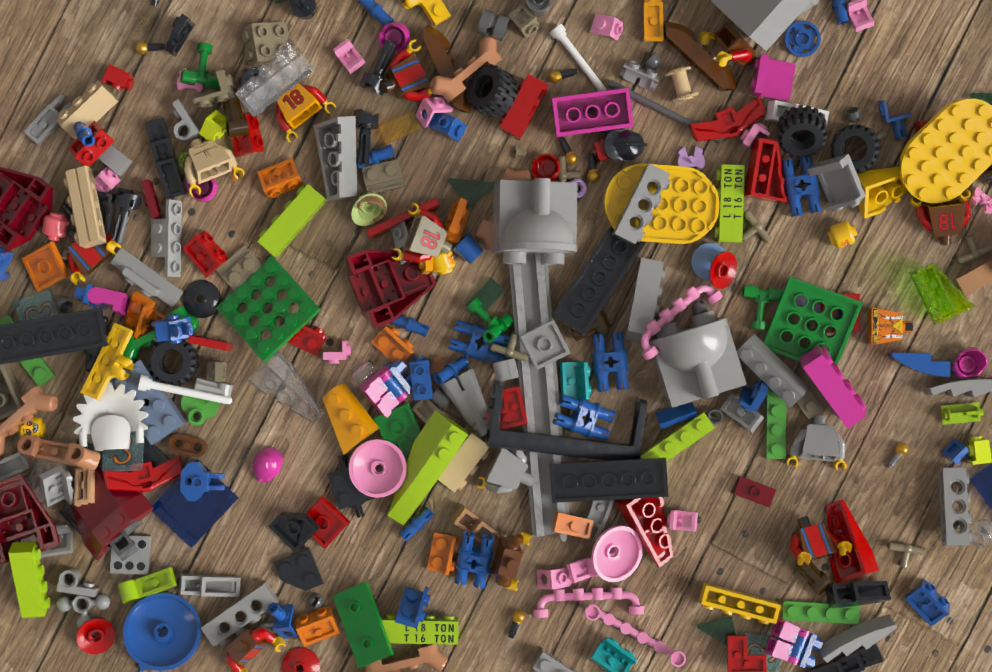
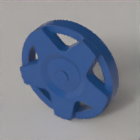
(802, 39)

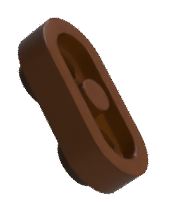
(188, 445)

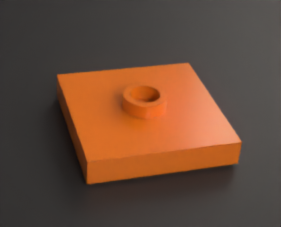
(45, 267)

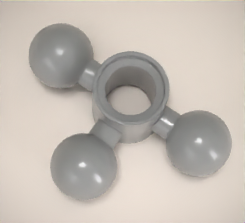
(65, 603)

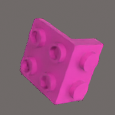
(772, 78)

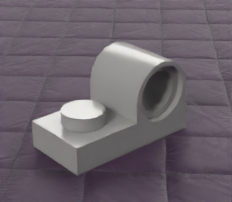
(187, 121)
(505, 370)
(747, 419)
(76, 587)

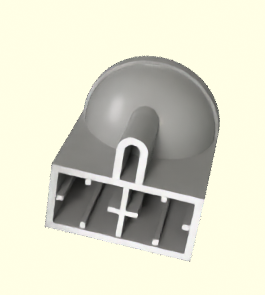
(764, 19)
(534, 220)
(697, 360)

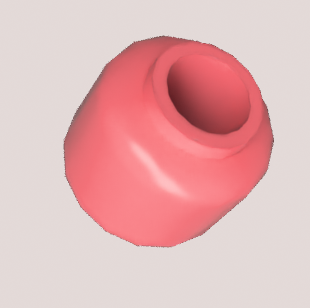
(55, 226)

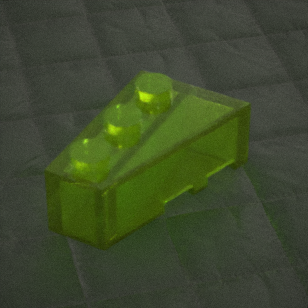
(939, 294)

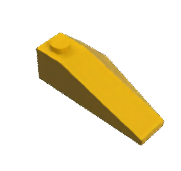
(881, 189)

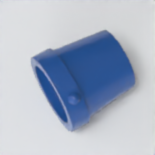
(467, 248)

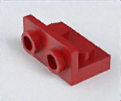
(248, 143)
(89, 155)
(205, 253)
(309, 339)

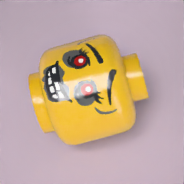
(34, 427)

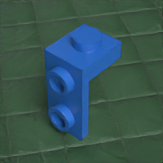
(447, 125)
(421, 378)

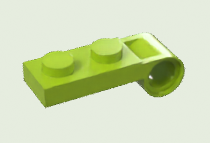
(147, 585)

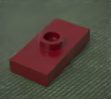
(150, 199)
(754, 491)

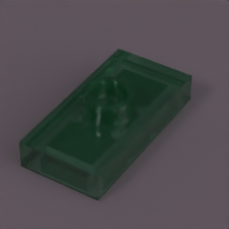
(487, 295)

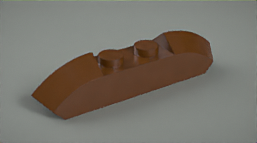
(437, 45)
(693, 52)

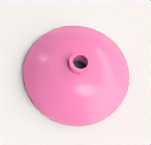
(364, 473)
(622, 558)

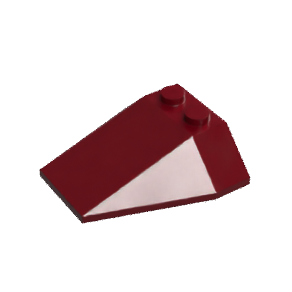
(22, 206)
(385, 285)
(108, 516)
(23, 518)

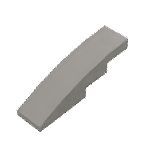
(973, 387)
(863, 634)

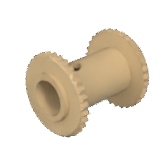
(681, 84)

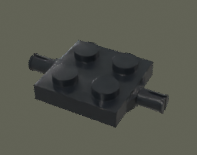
(344, 490)

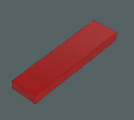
(387, 225)

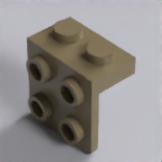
(263, 41)
(227, 92)

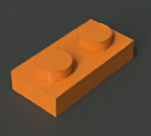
(572, 525)

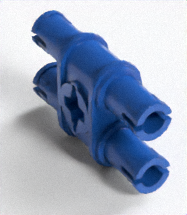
(794, 194)
(470, 349)
(619, 368)
(584, 408)
(482, 562)

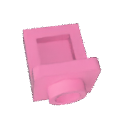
(859, 15)
(607, 26)
(349, 56)
(749, 135)
(106, 180)
(334, 357)
(682, 520)
(581, 570)

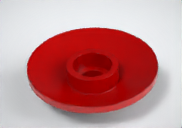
(723, 270)
(98, 643)
(301, 656)

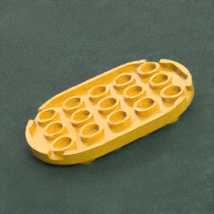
(948, 151)
(686, 207)

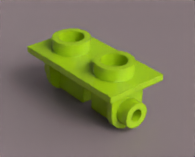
(961, 413)

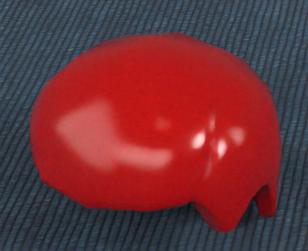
(545, 167)

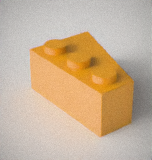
(348, 418)

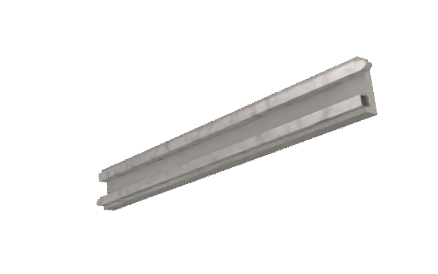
(538, 388)

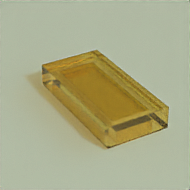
(399, 128)

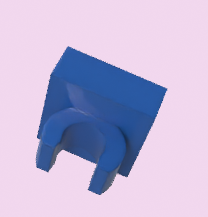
(955, 451)

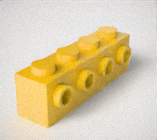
(738, 602)

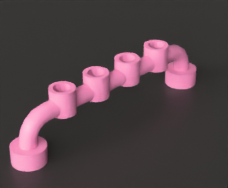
(668, 315)
(580, 595)
(676, 656)

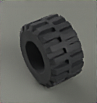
(491, 91)
(802, 119)
(863, 132)
(157, 366)

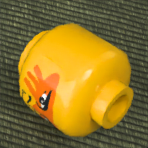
(842, 234)
(443, 263)

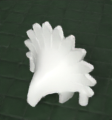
(111, 419)

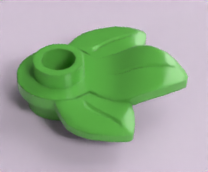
(204, 407)

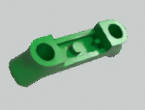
(134, 345)

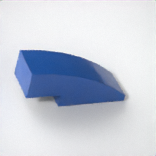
(922, 363)

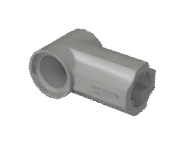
(213, 387)

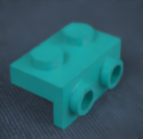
(575, 379)
(612, 656)

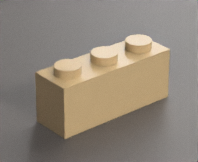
(87, 108)
(464, 462)

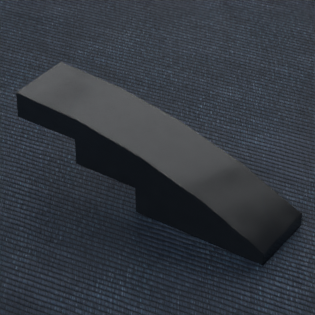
(165, 158)
(854, 662)

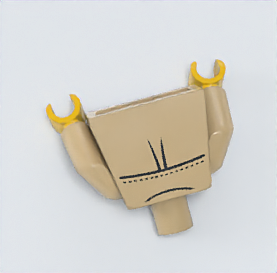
(208, 162)

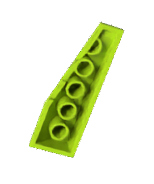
(426, 462)

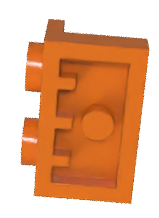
(280, 178)
(456, 220)
(139, 314)
(392, 345)
(442, 552)
(316, 626)

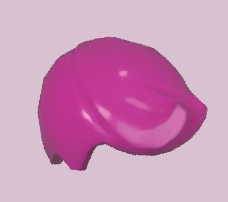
(395, 32)
(208, 190)
(969, 363)
(267, 464)

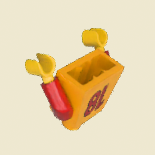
(298, 106)

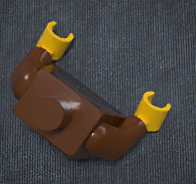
(508, 559)

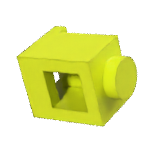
(214, 126)
(979, 450)

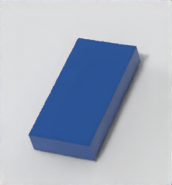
(675, 415)

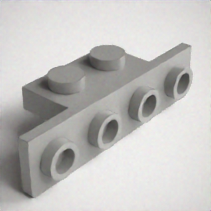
(167, 238)
(145, 277)

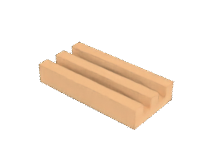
(87, 484)

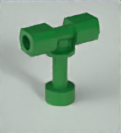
(200, 74)
(760, 296)
(495, 325)

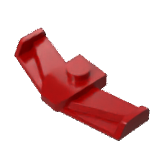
(728, 123)
(145, 479)

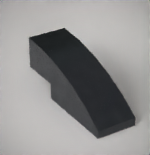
(857, 594)

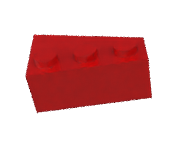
(525, 105)
(764, 172)

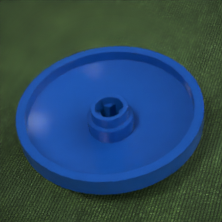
(162, 632)

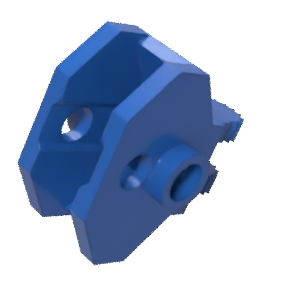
(172, 329)
(200, 481)

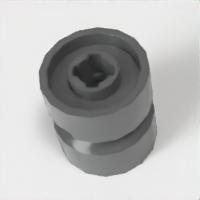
(538, 7)
(493, 24)

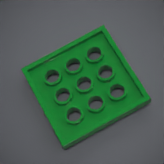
(814, 294)
(267, 321)

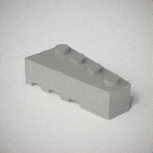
(338, 156)
(644, 298)

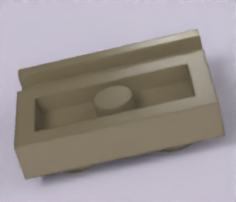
(383, 177)
(239, 267)
(812, 401)

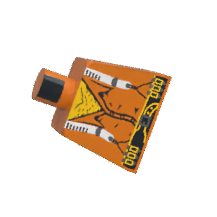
(886, 326)

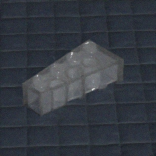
(275, 79)

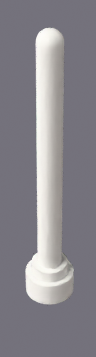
(560, 34)
(147, 384)

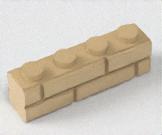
(85, 207)

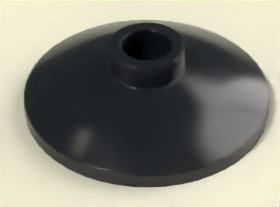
(211, 296)

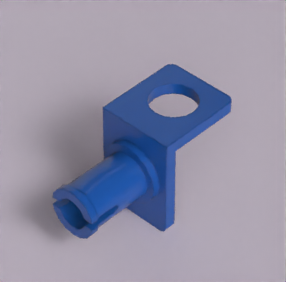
(897, 120)
(282, 619)

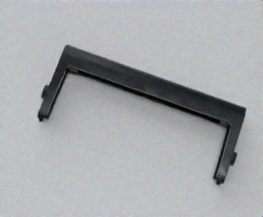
(563, 445)

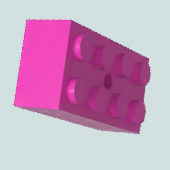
(610, 106)
(833, 386)

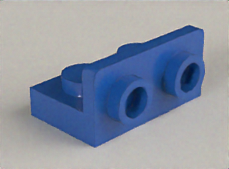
(752, 398)
(928, 602)
(411, 607)

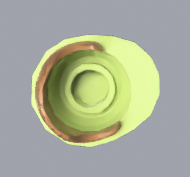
(368, 209)

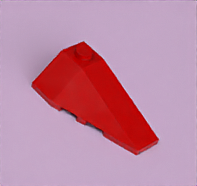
(649, 522)
(845, 528)

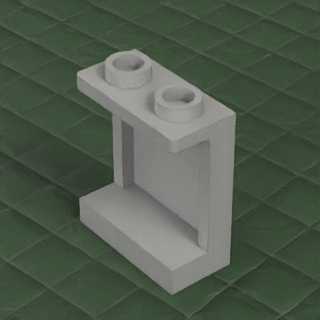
(839, 182)

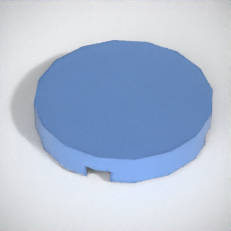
(702, 259)

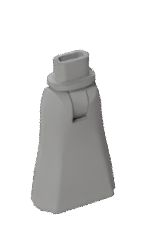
(468, 399)

